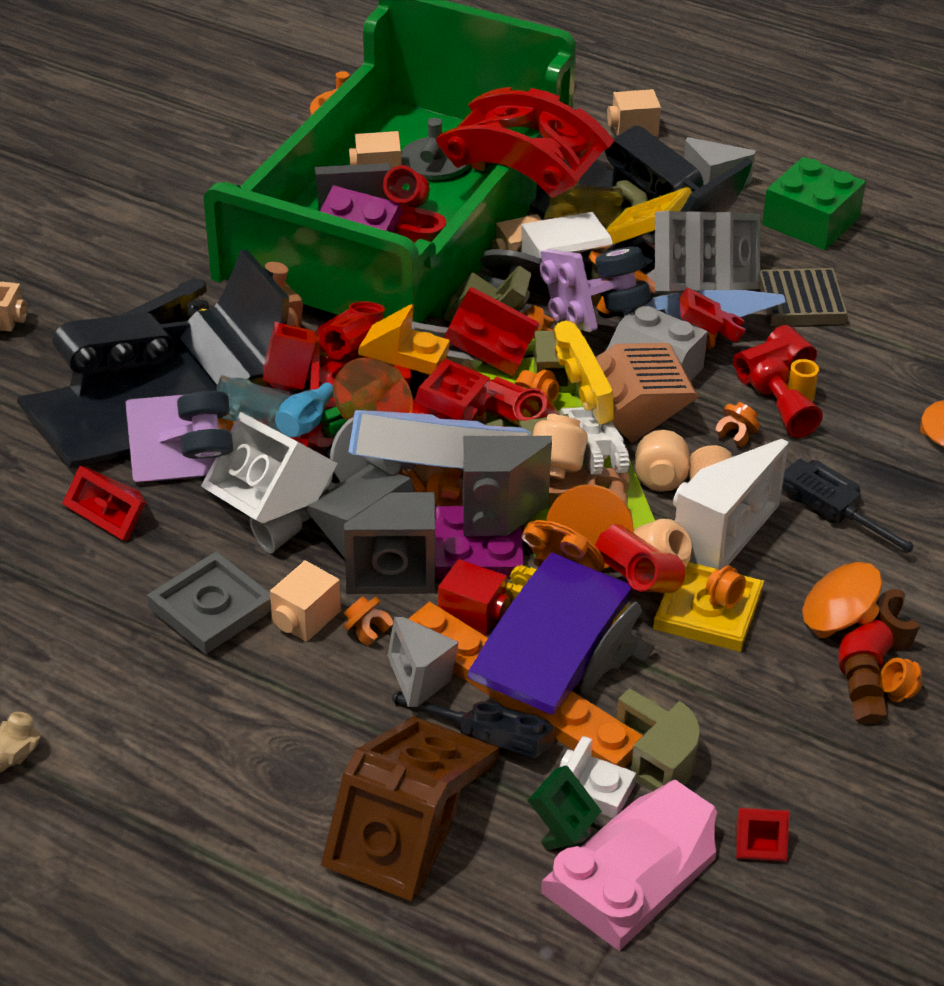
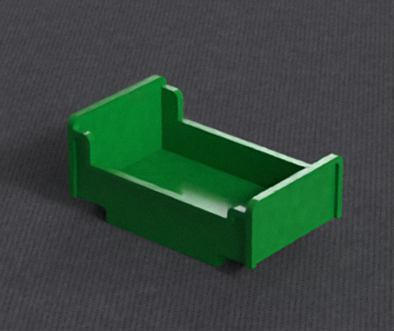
(417, 66)

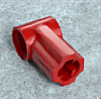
(348, 333)
(782, 344)
(517, 403)
(640, 562)

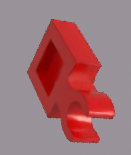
(708, 315)

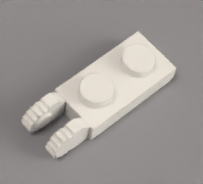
(601, 442)

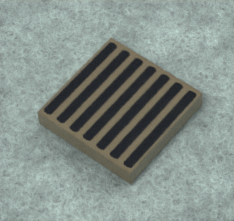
(809, 294)

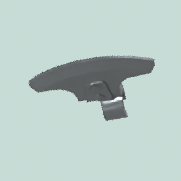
(616, 647)

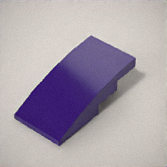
(550, 633)

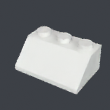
(268, 472)

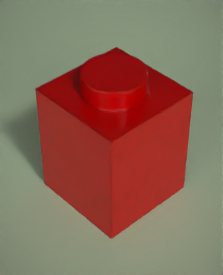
(288, 356)
(474, 595)

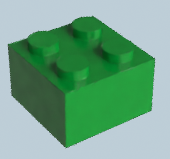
(813, 203)

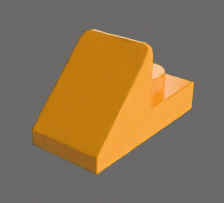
(398, 344)

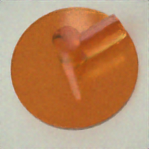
(371, 387)

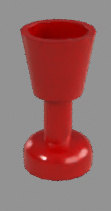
(399, 179)
(797, 411)

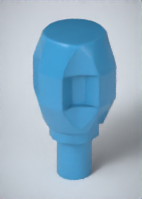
(303, 411)

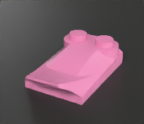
(635, 863)

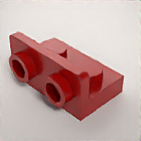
(491, 331)
(454, 392)

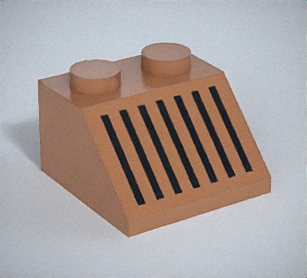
(645, 385)

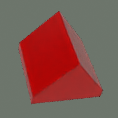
(762, 834)

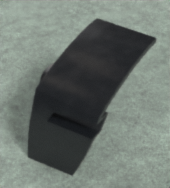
(657, 172)
(141, 359)

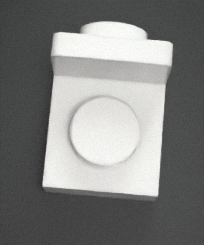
(604, 781)

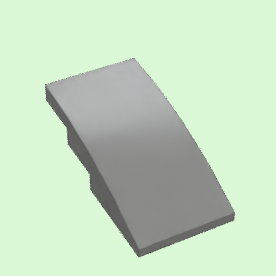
(707, 251)

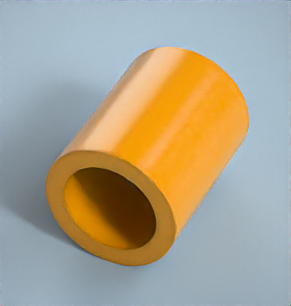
(804, 377)

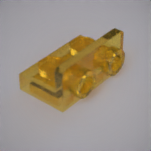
(602, 201)

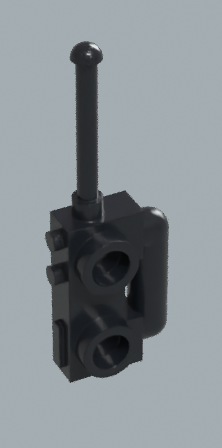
(832, 496)
(496, 725)

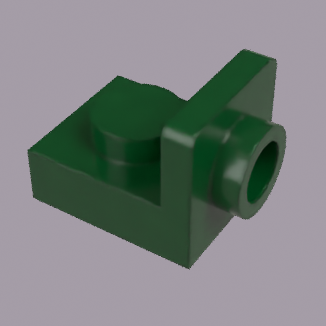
(564, 809)

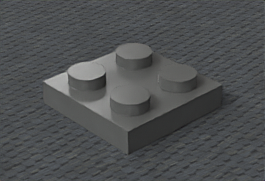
(210, 602)

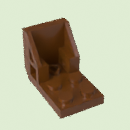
(401, 804)

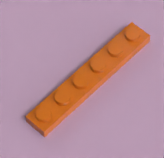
(572, 720)

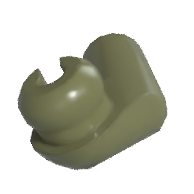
(631, 193)

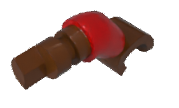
(863, 653)

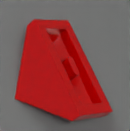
(105, 502)

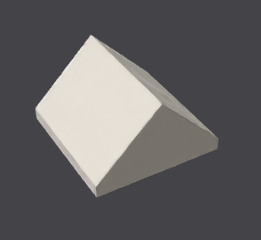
(569, 234)

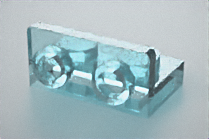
(252, 399)

